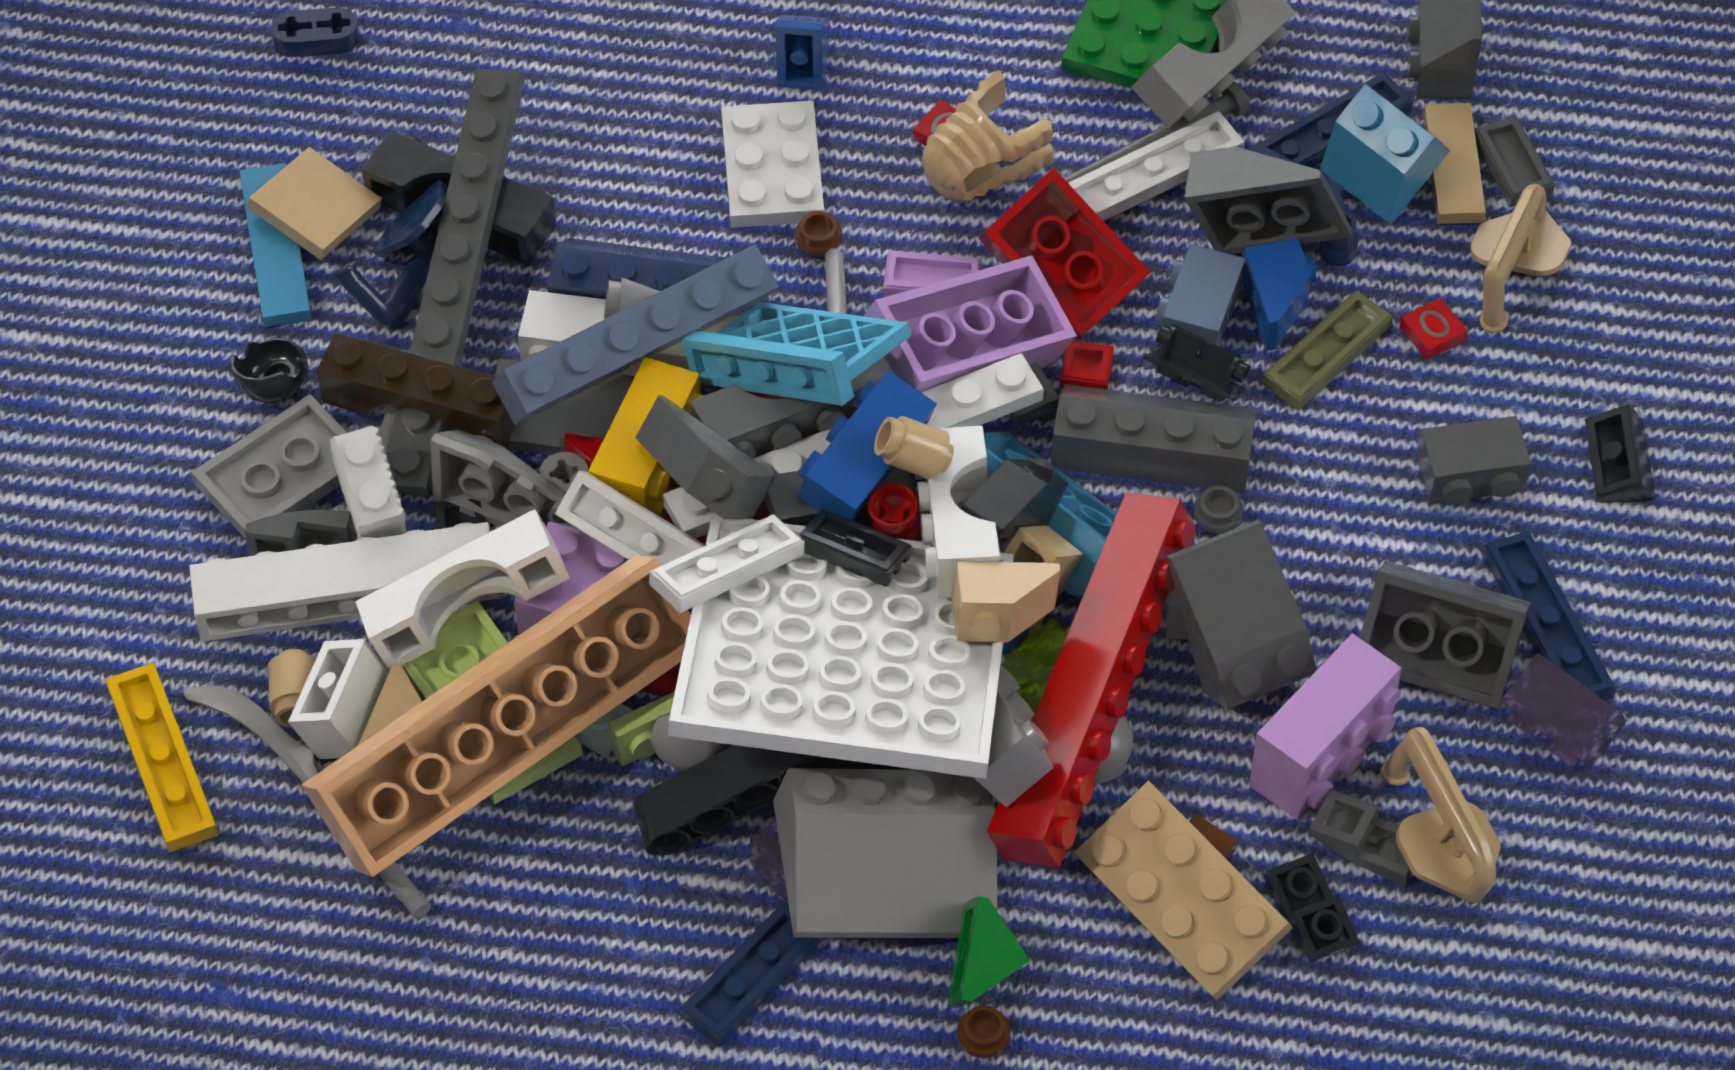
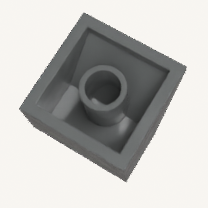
(1446, 47)

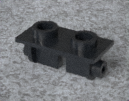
(1214, 373)

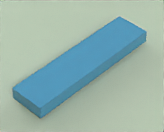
(275, 259)

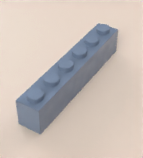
(634, 334)

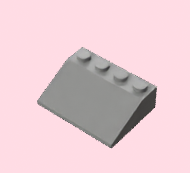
(883, 851)

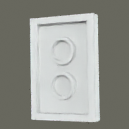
(771, 163)

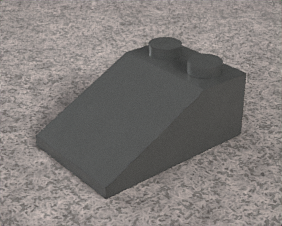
(1260, 200)
(1240, 616)

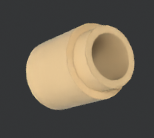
(914, 446)
(286, 680)

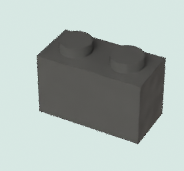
(1473, 460)

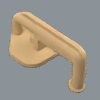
(1517, 242)
(1449, 843)

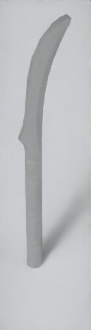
(301, 762)

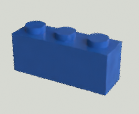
(849, 468)

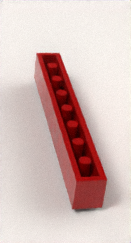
(1095, 676)

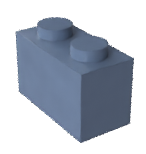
(1202, 294)

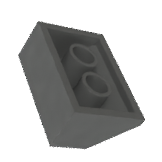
(1445, 632)

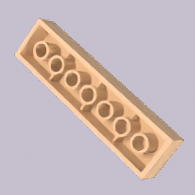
(499, 717)

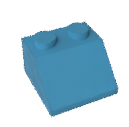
(1380, 154)

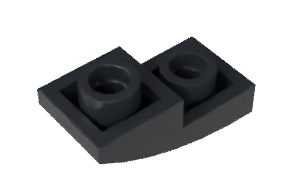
(1308, 905)

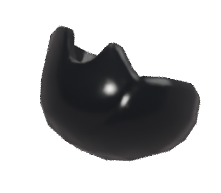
(270, 369)

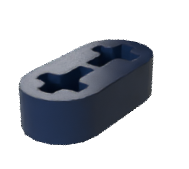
(315, 32)

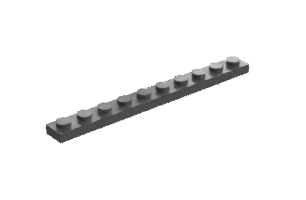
(457, 261)

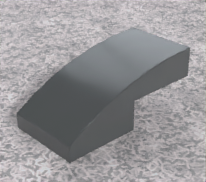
(299, 530)
(1359, 835)

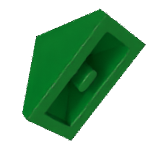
(984, 953)

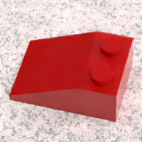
(1072, 247)

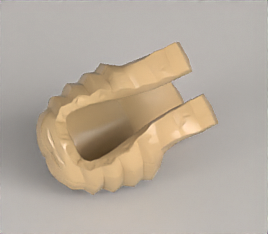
(966, 146)

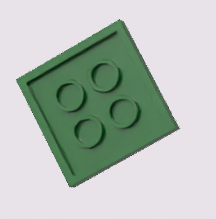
(1127, 37)

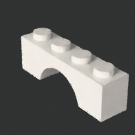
(948, 528)
(409, 612)

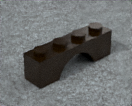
(368, 375)

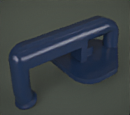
(409, 287)

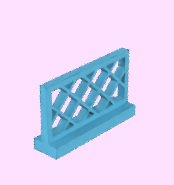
(793, 351)

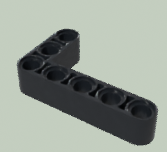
(719, 794)

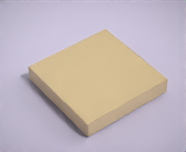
(314, 203)

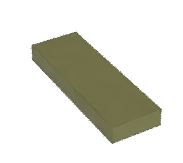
(1327, 350)

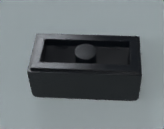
(1620, 456)

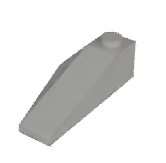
(488, 472)

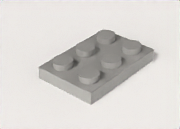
(275, 467)

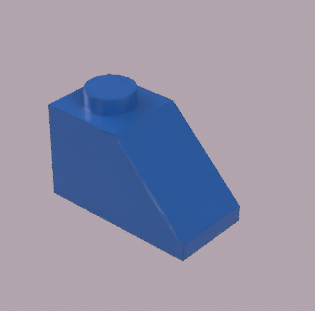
(801, 51)
(1277, 286)

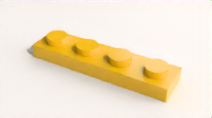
(161, 757)

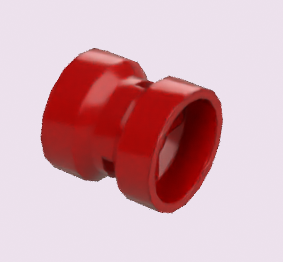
(895, 512)

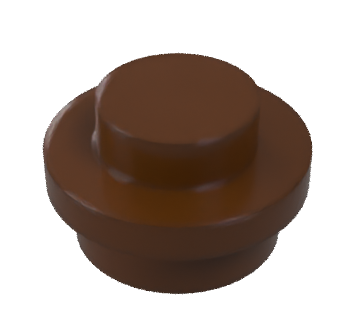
(818, 233)
(983, 1032)

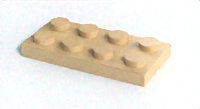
(1183, 890)

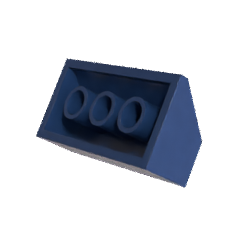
(587, 266)

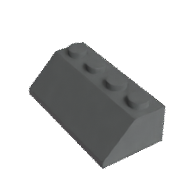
(1152, 438)

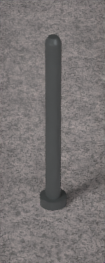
(1232, 100)

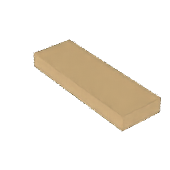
(1458, 177)

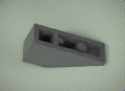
(704, 461)

